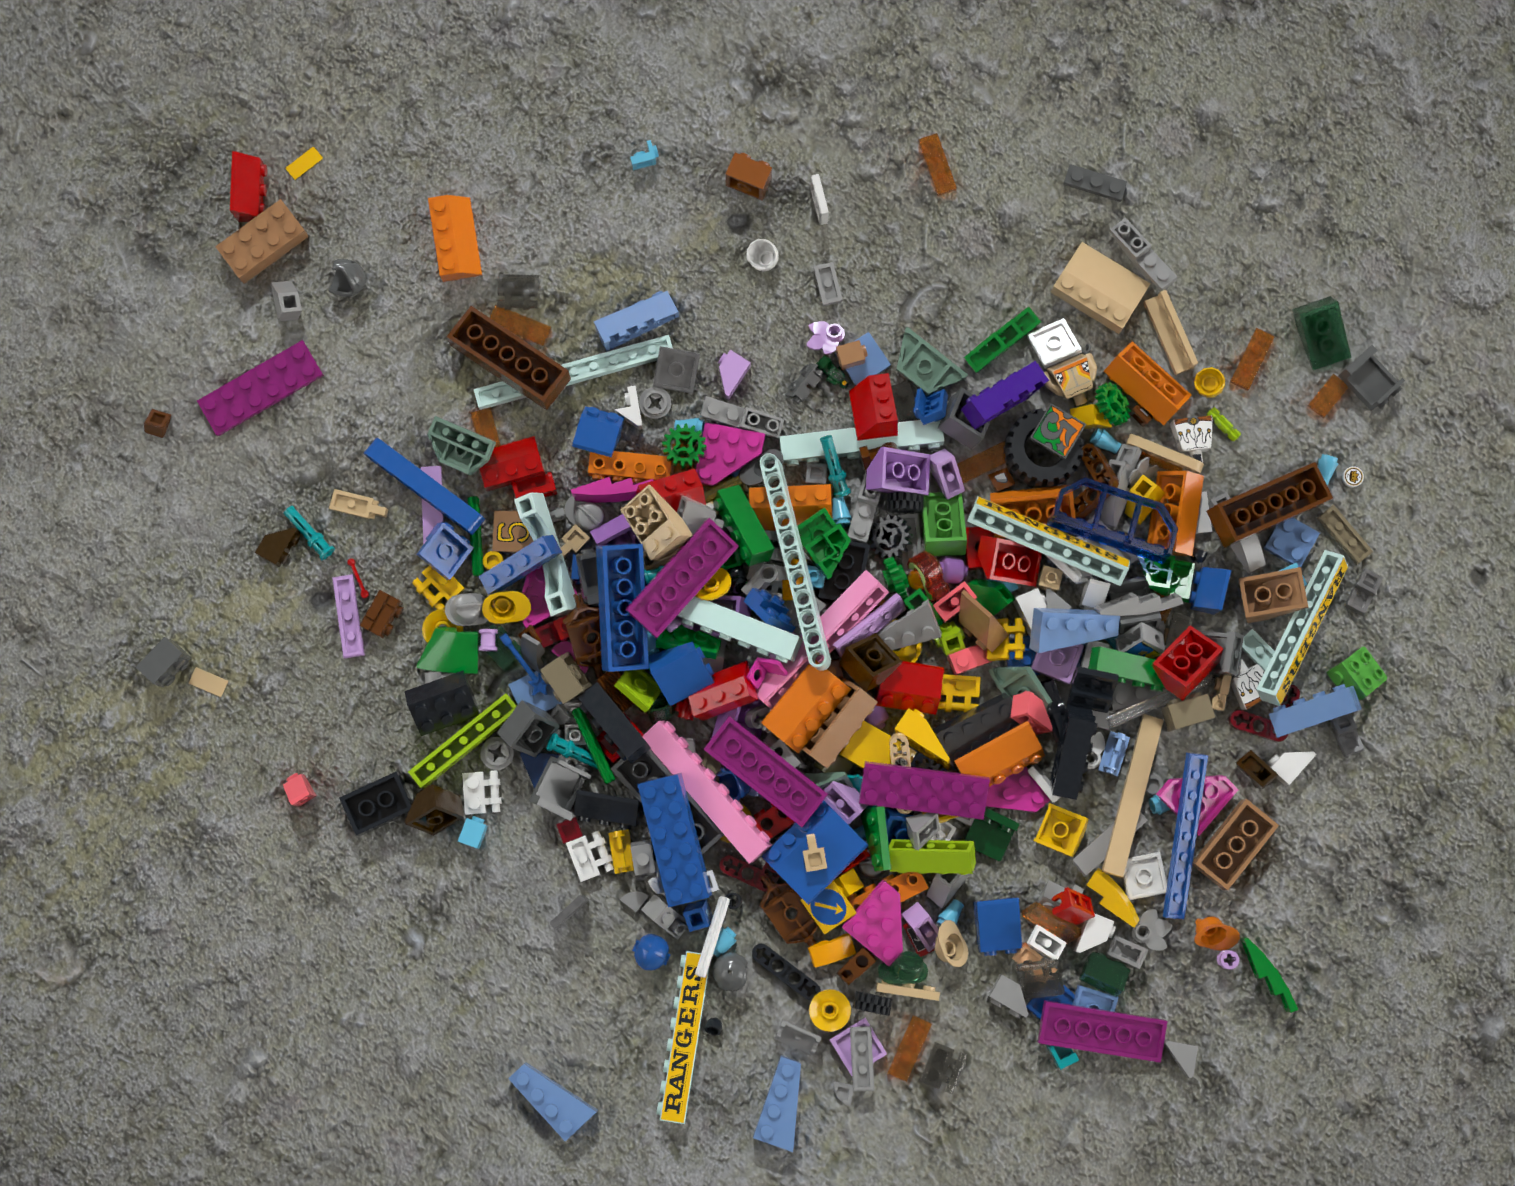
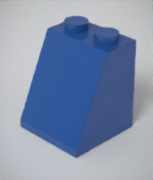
(680, 671)
(998, 925)

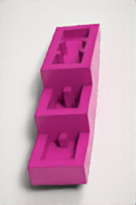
(606, 491)

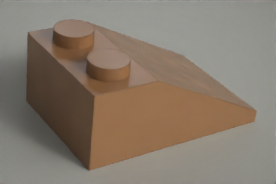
(1273, 594)
(980, 623)

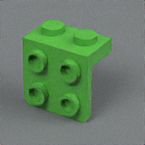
(1358, 671)

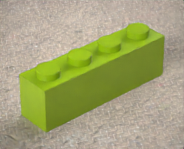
(933, 857)

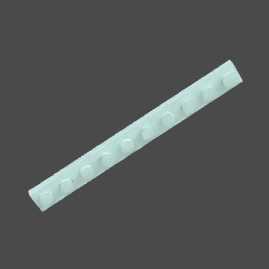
(582, 370)

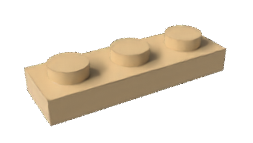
(927, 992)

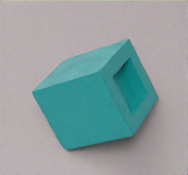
(1062, 1056)

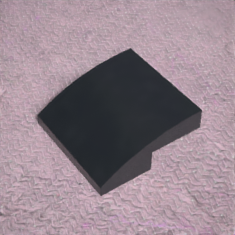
(1092, 689)

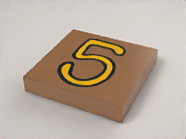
(509, 532)

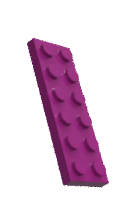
(260, 388)
(682, 578)
(765, 771)
(924, 790)
(1102, 1031)

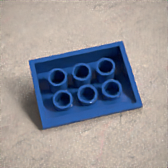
(840, 848)

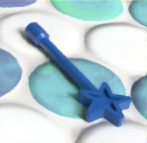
(537, 682)

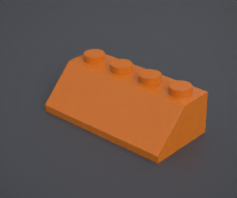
(454, 237)
(1147, 383)
(1184, 496)
(805, 502)
(1034, 503)
(805, 706)
(1003, 755)

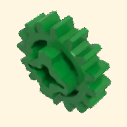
(1112, 404)
(679, 439)
(895, 578)

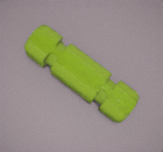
(1223, 424)

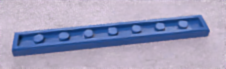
(1185, 836)

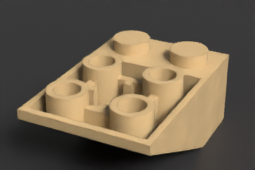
(655, 524)

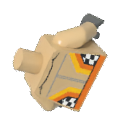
(1072, 376)

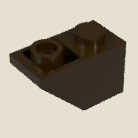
(277, 545)

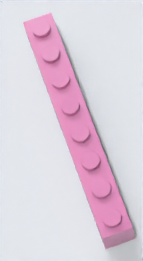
(836, 622)
(707, 792)

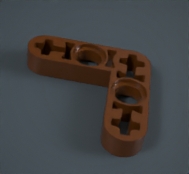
(1105, 472)

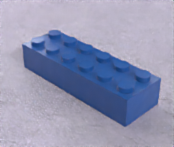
(619, 583)
(674, 840)

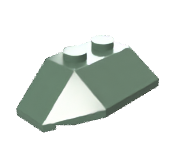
(459, 446)

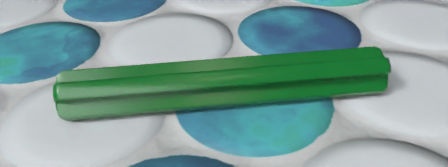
(476, 542)
(593, 745)

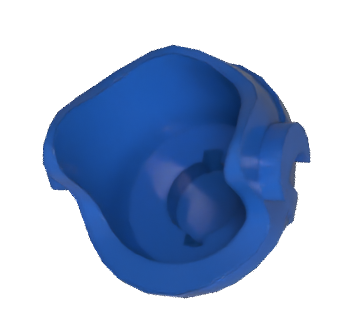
(735, 785)
(651, 952)

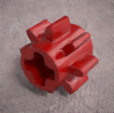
(684, 709)

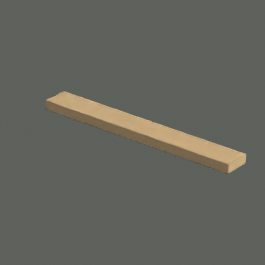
(1132, 796)

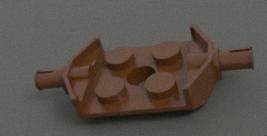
(579, 624)
(776, 902)

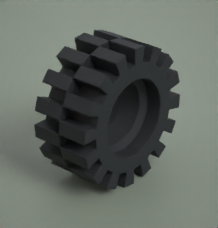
(905, 502)
(872, 1003)

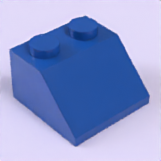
(598, 431)
(1209, 590)

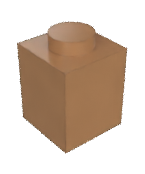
(851, 354)

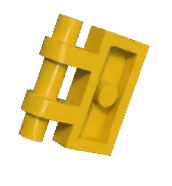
(446, 588)
(1004, 648)
(961, 687)

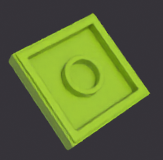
(639, 688)

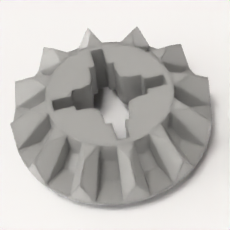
(655, 393)
(488, 758)

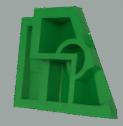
(823, 541)
(1169, 577)
(450, 651)

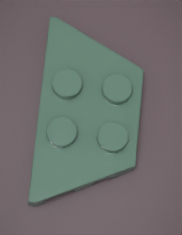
(926, 365)
(1018, 680)

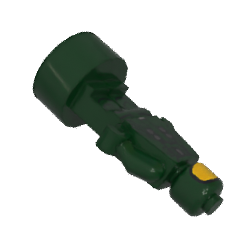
(834, 374)

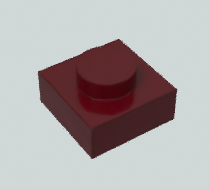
(548, 634)
(569, 830)

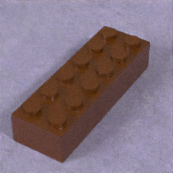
(508, 357)
(1269, 504)

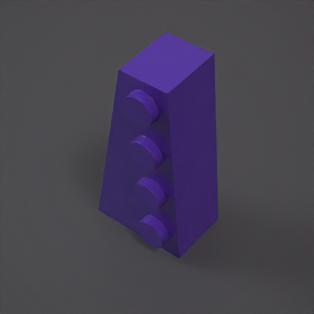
(1004, 395)

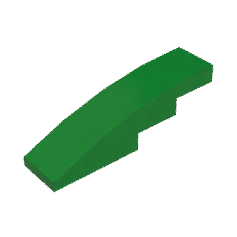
(1002, 339)
(1264, 968)

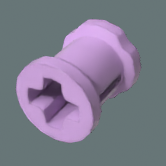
(488, 639)
(1232, 964)

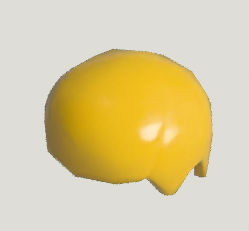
(1209, 382)

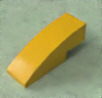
(1113, 897)

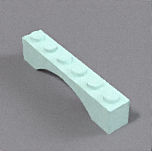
(558, 586)

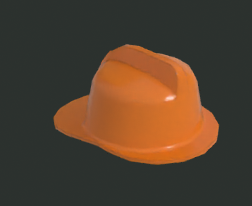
(1214, 934)

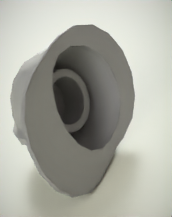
(585, 514)
(465, 609)

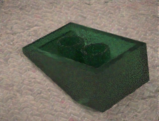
(1322, 332)

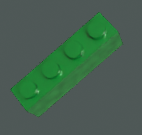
(743, 525)
(1127, 666)

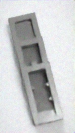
(1132, 605)
(1096, 850)

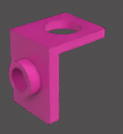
(765, 666)

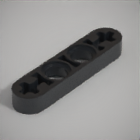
(787, 970)

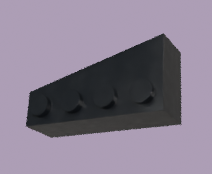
(614, 723)

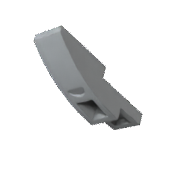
(1142, 255)
(741, 418)
(1122, 467)
(863, 514)
(1247, 550)

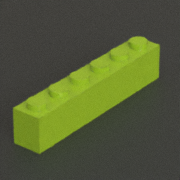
(463, 742)

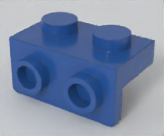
(930, 407)

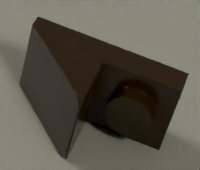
(1256, 770)

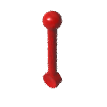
(364, 593)

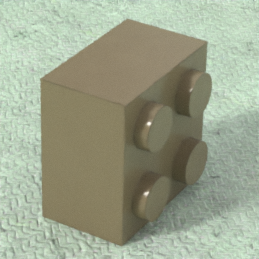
(565, 678)
(1185, 713)

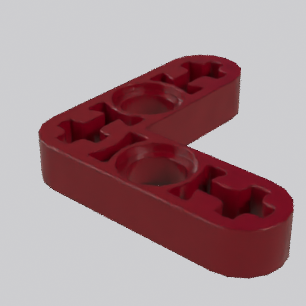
(1267, 732)
(756, 880)

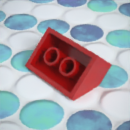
(247, 186)
(874, 408)
(512, 464)
(677, 485)
(1009, 561)
(1187, 662)
(912, 687)
(728, 692)

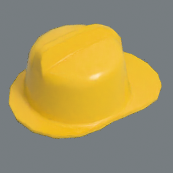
(506, 607)

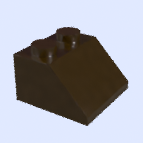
(869, 661)
(434, 810)

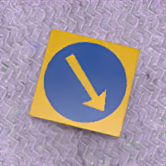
(830, 908)

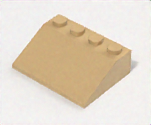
(1100, 287)

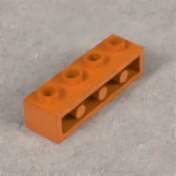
(628, 465)
(907, 885)

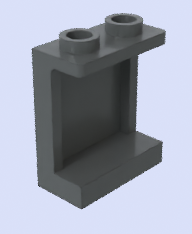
(1370, 380)
(588, 575)
(1139, 587)
(1230, 659)
(559, 786)

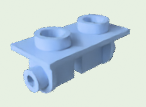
(1114, 753)

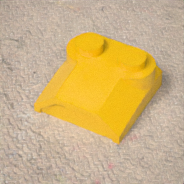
(1061, 830)

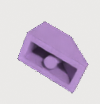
(732, 371)
(946, 473)
(844, 801)
(921, 925)

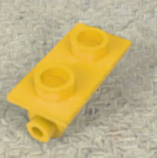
(621, 851)

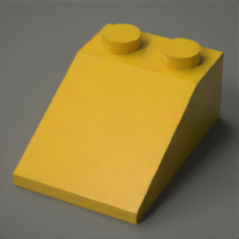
(922, 737)
(870, 745)

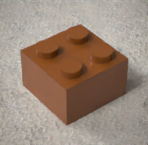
(749, 175)

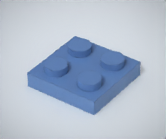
(1291, 541)

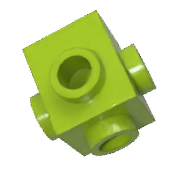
(951, 638)

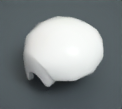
(762, 255)

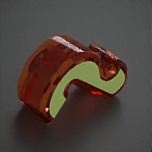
(930, 575)

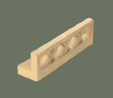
(1171, 333)

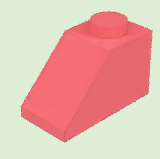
(950, 604)
(968, 659)
(1031, 709)
(298, 790)

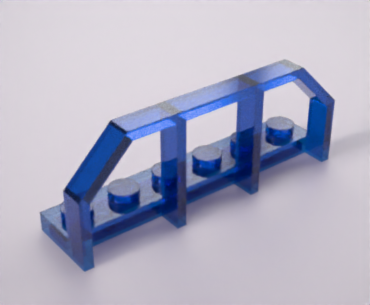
(1114, 539)

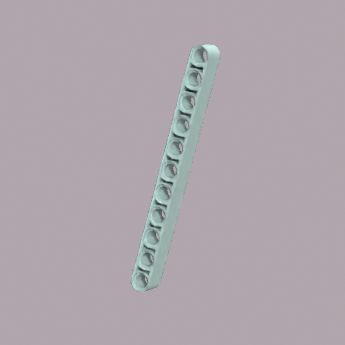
(801, 568)

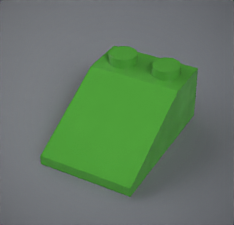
(944, 525)

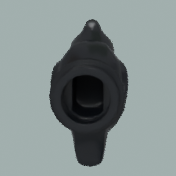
(737, 579)

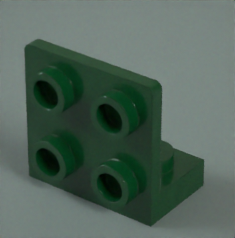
(992, 834)

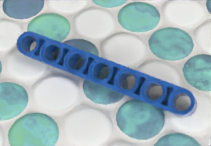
(424, 486)

